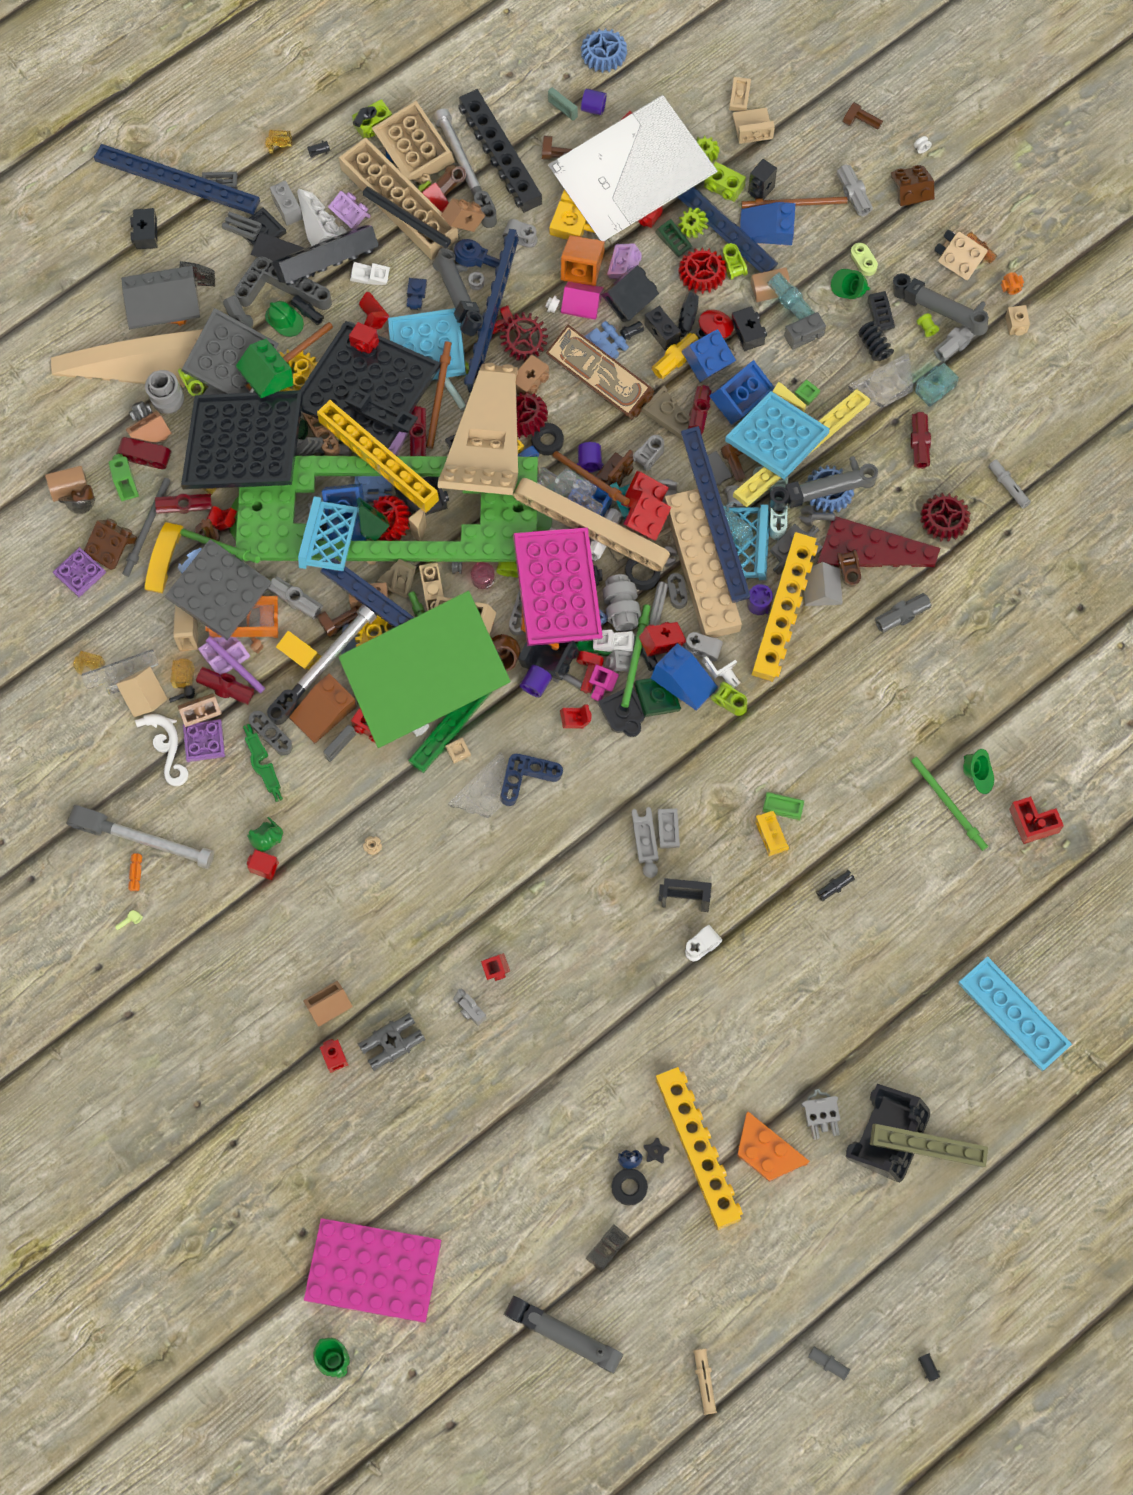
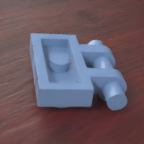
(601, 341)
(373, 484)

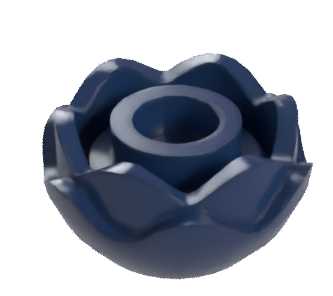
(630, 1159)

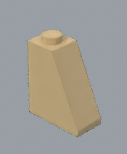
(185, 630)

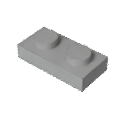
(668, 828)

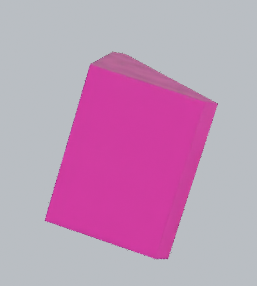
(581, 300)

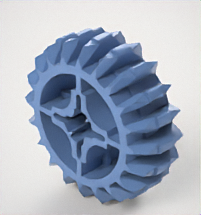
(594, 49)
(826, 503)

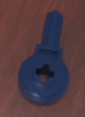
(471, 254)

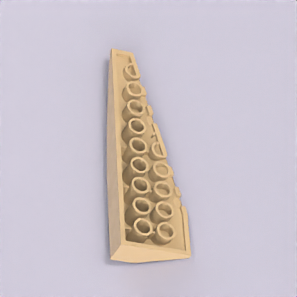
(129, 359)

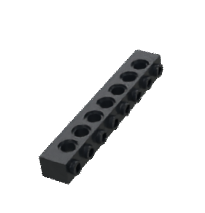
(473, 102)

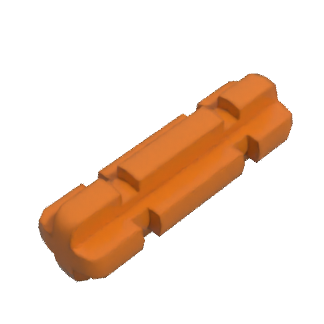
(135, 872)

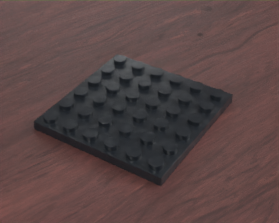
(389, 374)
(242, 440)

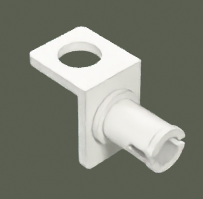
(725, 672)

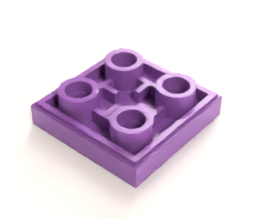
(79, 572)
(204, 740)

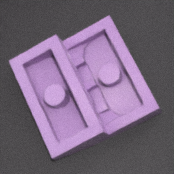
(219, 664)

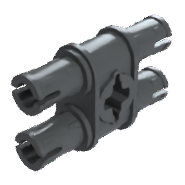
(393, 1031)

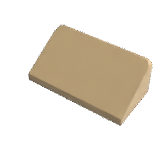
(418, 524)

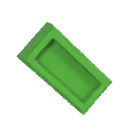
(783, 806)

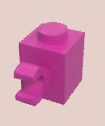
(603, 680)

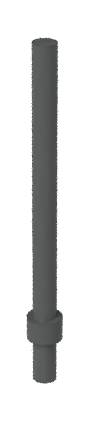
(133, 557)

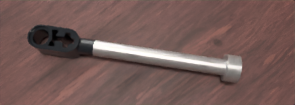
(364, 616)

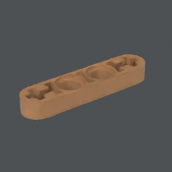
(321, 430)

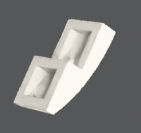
(367, 274)
(615, 641)

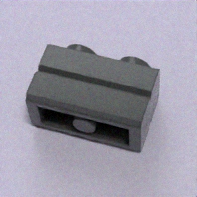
(804, 330)

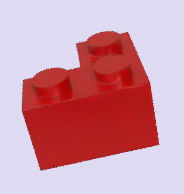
(1034, 825)

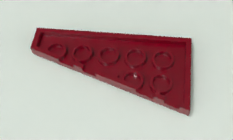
(875, 546)

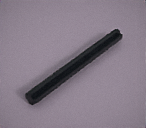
(407, 217)

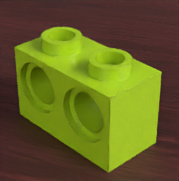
(365, 129)
(727, 178)

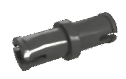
(829, 1363)

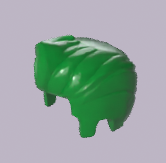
(265, 836)
(331, 1357)

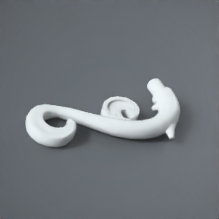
(170, 747)

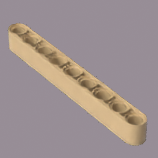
(599, 528)

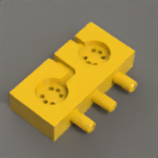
(568, 219)

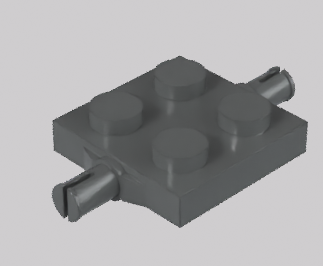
(781, 548)

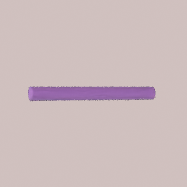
(235, 664)

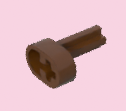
(856, 112)
(549, 151)
(731, 454)
(208, 530)
(331, 626)

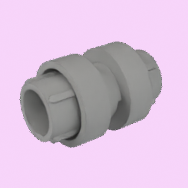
(164, 391)
(622, 609)

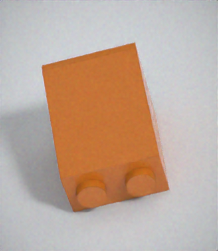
(582, 260)

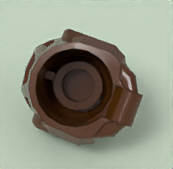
(507, 649)

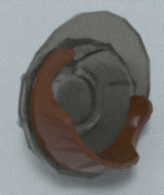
(81, 501)

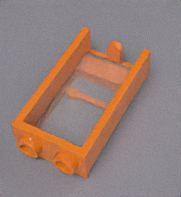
(260, 621)

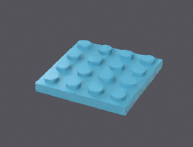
(426, 335)
(777, 435)

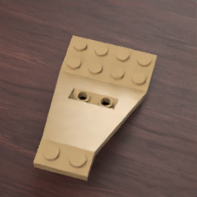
(486, 440)

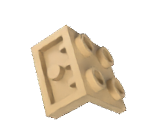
(753, 125)

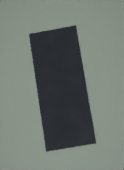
(274, 248)

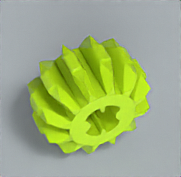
(709, 147)
(698, 226)

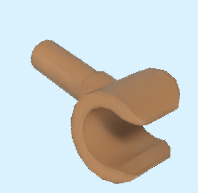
(256, 646)

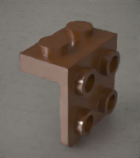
(913, 185)
(108, 542)

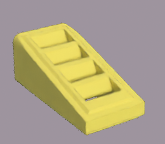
(787, 395)

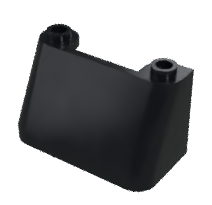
(894, 1110)

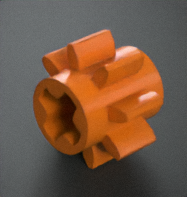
(1012, 283)

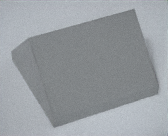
(823, 586)

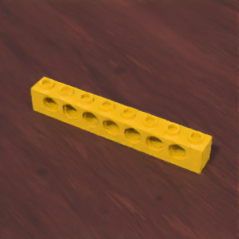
(378, 456)
(800, 544)
(721, 1217)

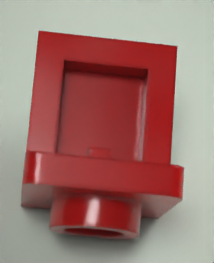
(222, 518)
(576, 717)

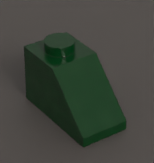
(370, 520)

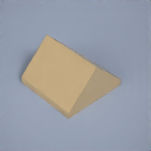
(142, 692)

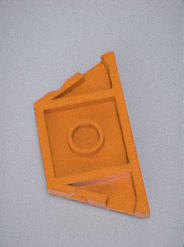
(767, 1151)

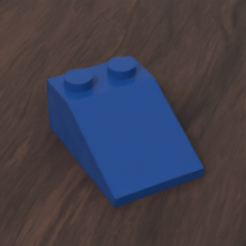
(769, 223)
(742, 392)
(346, 496)
(684, 677)

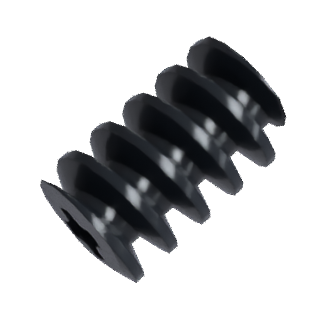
(875, 341)

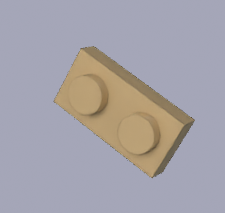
(740, 94)

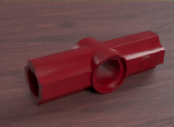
(700, 408)
(920, 440)
(418, 443)
(196, 502)
(225, 685)

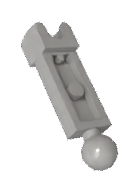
(645, 842)

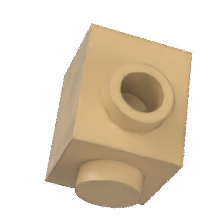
(1017, 320)

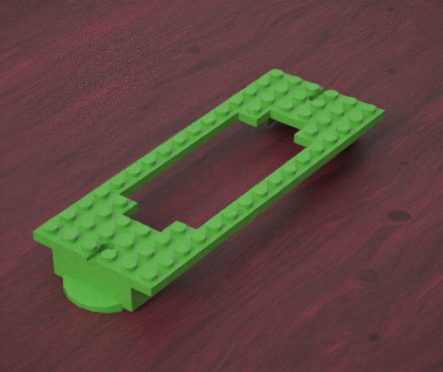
(268, 514)

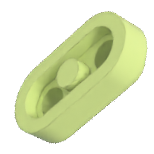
(863, 258)

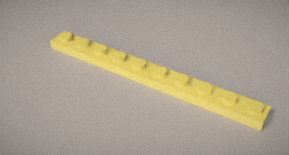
(833, 420)

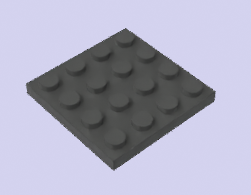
(218, 352)
(218, 589)

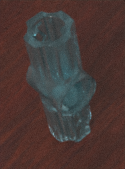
(790, 296)

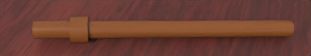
(799, 202)
(302, 346)
(445, 361)
(613, 492)

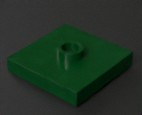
(655, 698)

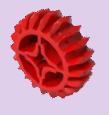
(706, 278)
(397, 517)

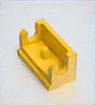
(298, 650)
(771, 833)

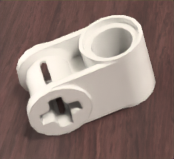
(704, 941)

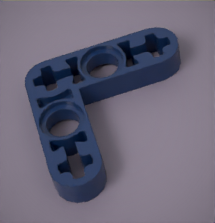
(524, 769)

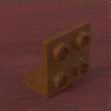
(616, 468)

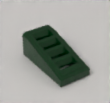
(665, 237)

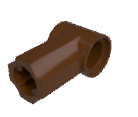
(447, 180)

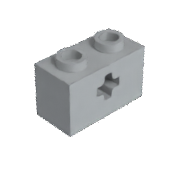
(286, 203)

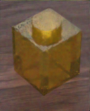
(182, 673)

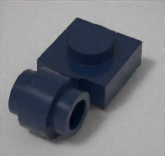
(415, 293)

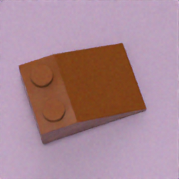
(323, 708)

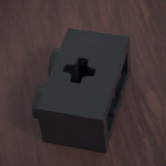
(762, 180)
(144, 228)
(662, 327)
(748, 328)

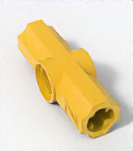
(673, 357)

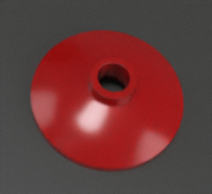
(715, 319)

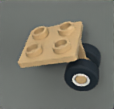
(960, 253)

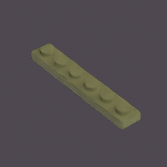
(929, 1145)

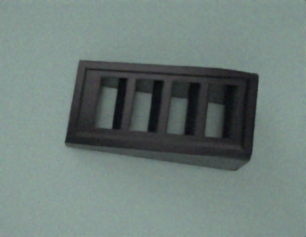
(881, 300)

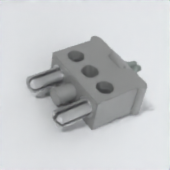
(823, 1106)

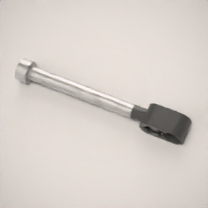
(443, 119)
(96, 822)

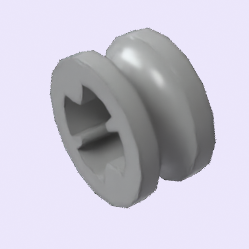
(476, 286)

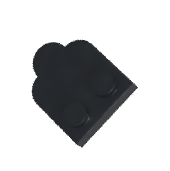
(623, 718)

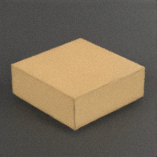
(458, 750)

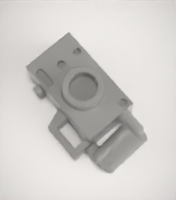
(469, 1007)

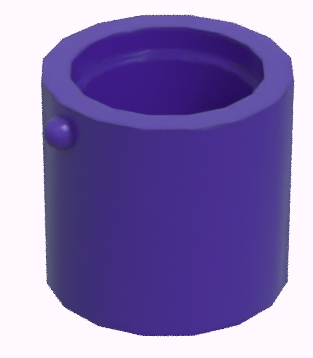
(593, 102)
(590, 456)
(760, 600)
(535, 681)

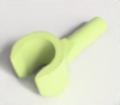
(133, 916)

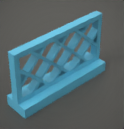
(311, 535)
(761, 539)

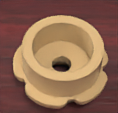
(372, 840)

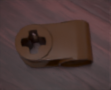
(849, 566)

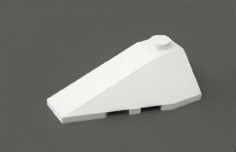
(317, 222)

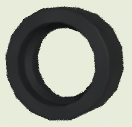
(641, 585)

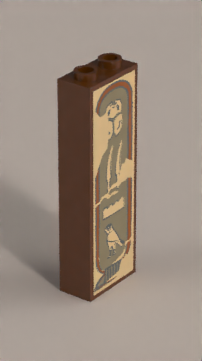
(600, 372)

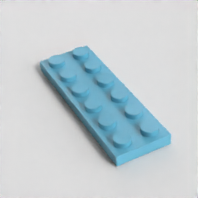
(1015, 1014)

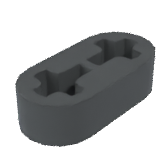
(674, 591)

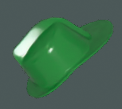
(849, 284)
(284, 319)
(979, 769)

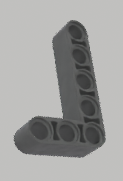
(268, 275)

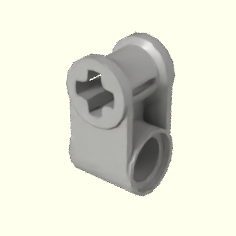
(523, 232)
(647, 454)
(704, 646)

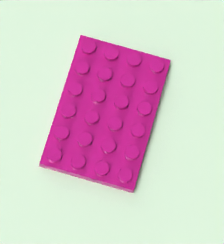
(557, 586)
(373, 1270)

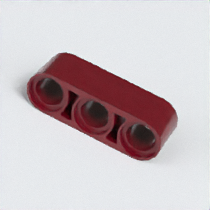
(144, 453)

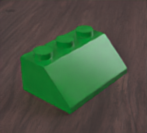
(265, 369)

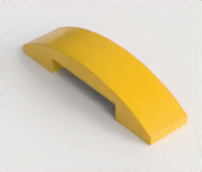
(162, 556)

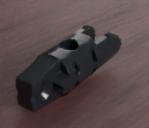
(688, 313)

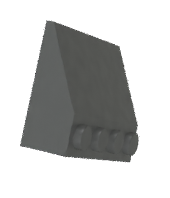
(160, 297)

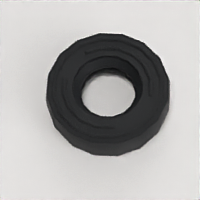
(552, 429)
(624, 1198)

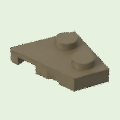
(399, 578)

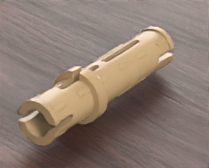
(701, 1358)

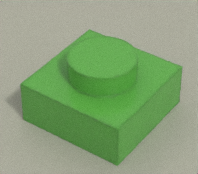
(807, 392)

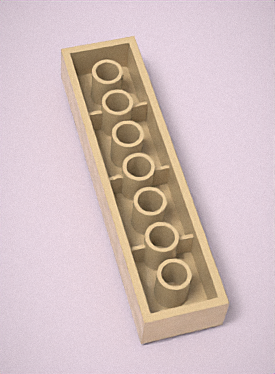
(370, 168)
(701, 565)

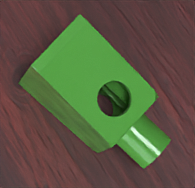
(121, 471)

